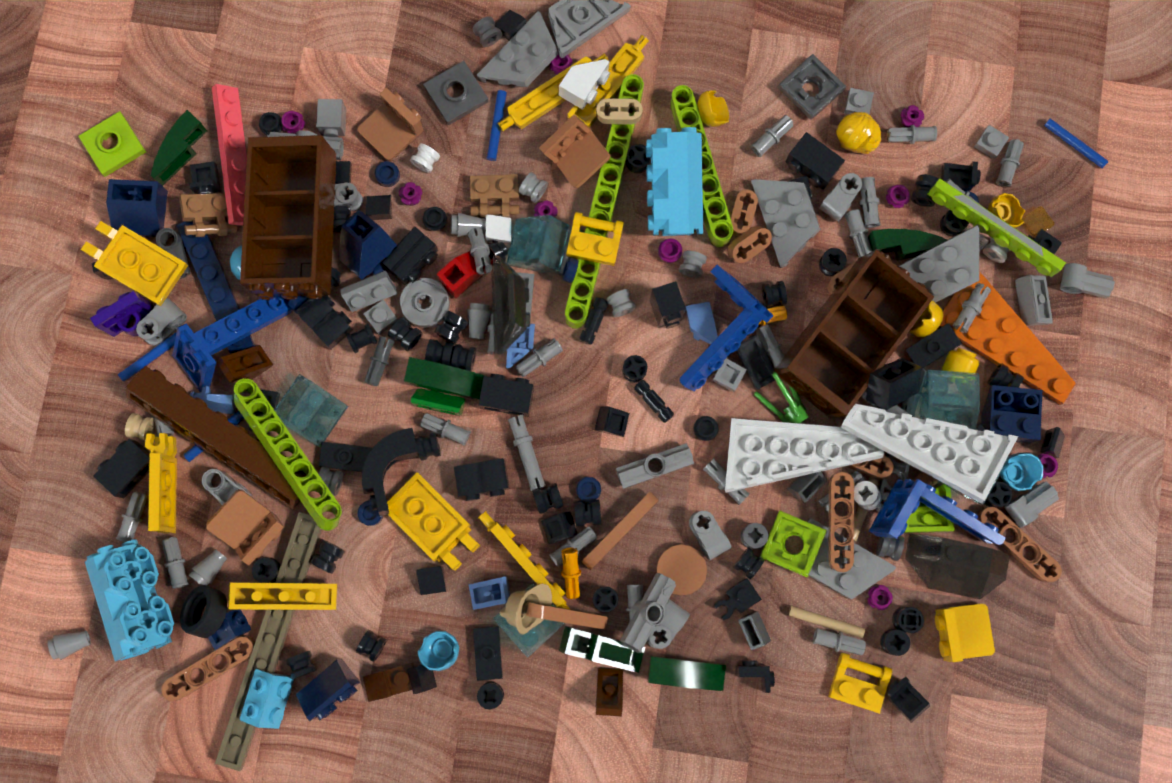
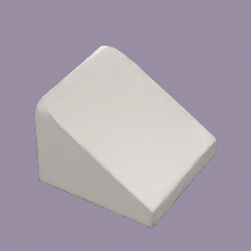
(498, 229)

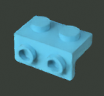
(266, 699)

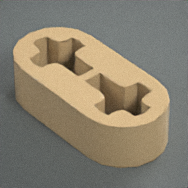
(619, 111)

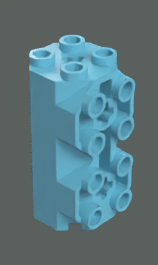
(675, 182)
(128, 599)

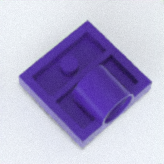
(116, 317)

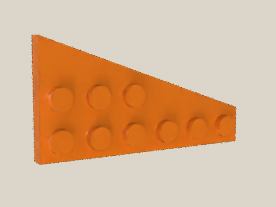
(1006, 339)

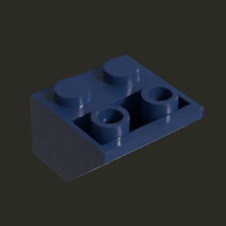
(137, 206)
(363, 244)
(1013, 412)
(326, 689)

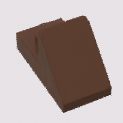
(245, 364)
(387, 682)
(609, 692)

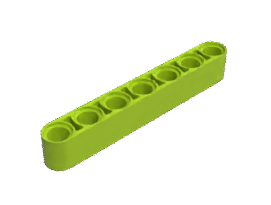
(709, 175)
(291, 464)

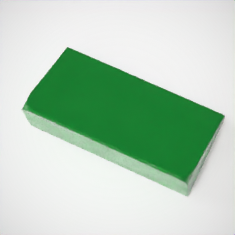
(438, 402)

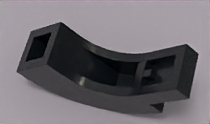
(386, 453)

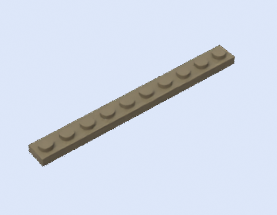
(269, 640)

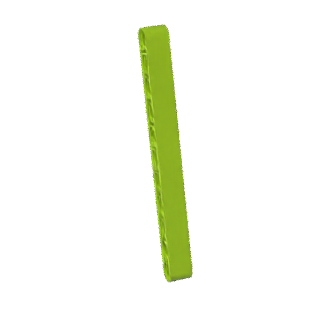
(604, 211)

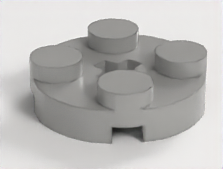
(421, 289)

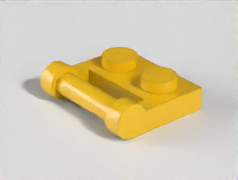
(594, 247)
(857, 691)

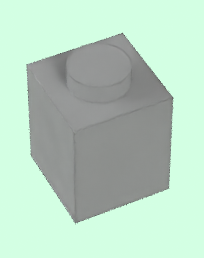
(331, 117)

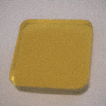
(1038, 220)

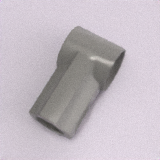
(1078, 280)
(1027, 507)

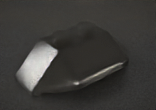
(508, 306)
(956, 565)

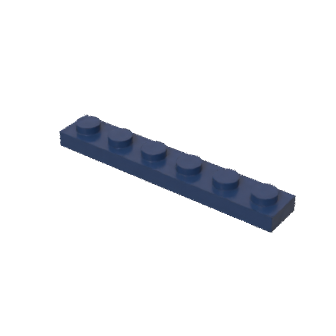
(213, 280)

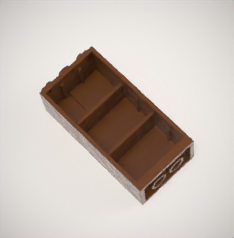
(288, 217)
(854, 334)

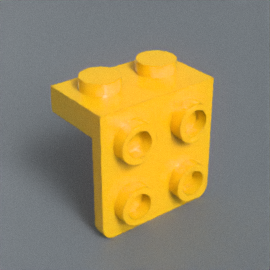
(964, 632)

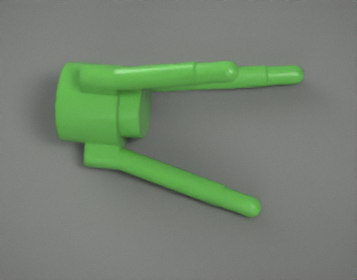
(794, 412)

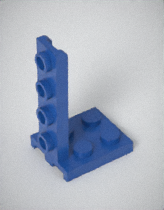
(732, 336)
(195, 349)
(904, 501)

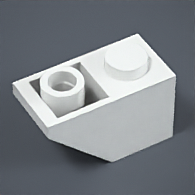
(582, 81)

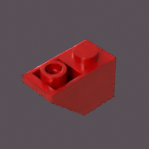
(459, 274)

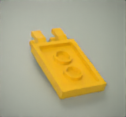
(136, 263)
(162, 483)
(430, 521)

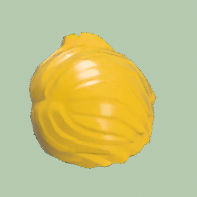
(859, 133)

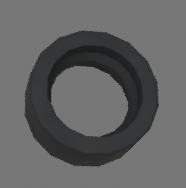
(213, 616)

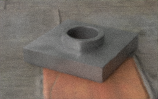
(816, 72)
(456, 108)

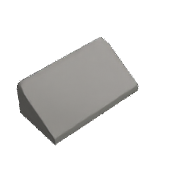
(1034, 300)

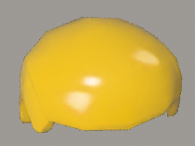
(712, 109)
(1007, 208)
(928, 321)

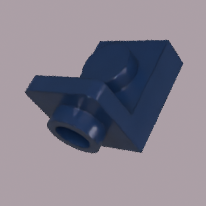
(233, 626)

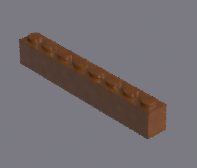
(210, 432)

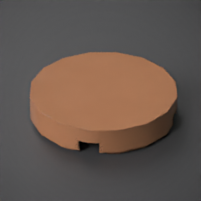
(685, 567)

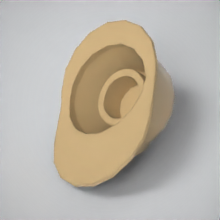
(517, 605)

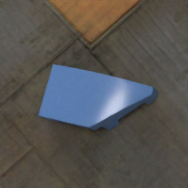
(701, 322)
(521, 346)
(216, 402)

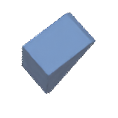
(489, 593)

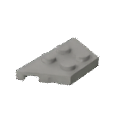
(580, 20)
(522, 56)
(787, 216)
(948, 265)
(864, 573)

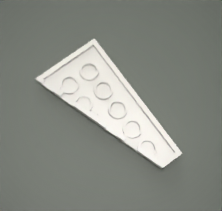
(945, 450)
(780, 451)

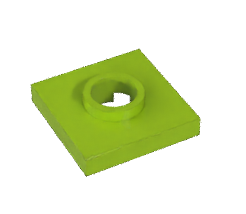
(124, 152)
(784, 527)

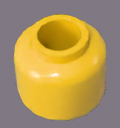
(961, 361)

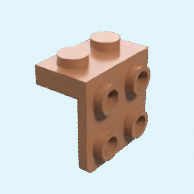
(391, 126)
(575, 151)
(245, 526)

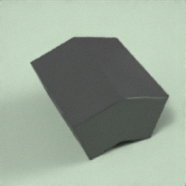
(807, 485)
(759, 628)

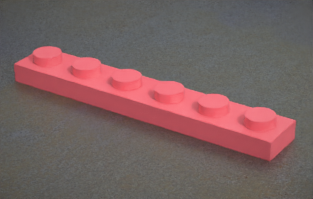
(231, 149)

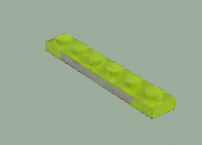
(999, 230)

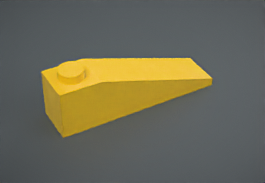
(282, 596)

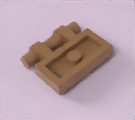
(494, 188)
(205, 207)

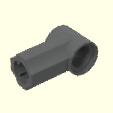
(175, 249)

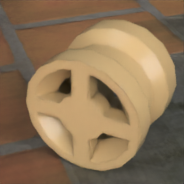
(139, 427)

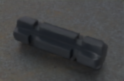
(594, 320)
(654, 401)

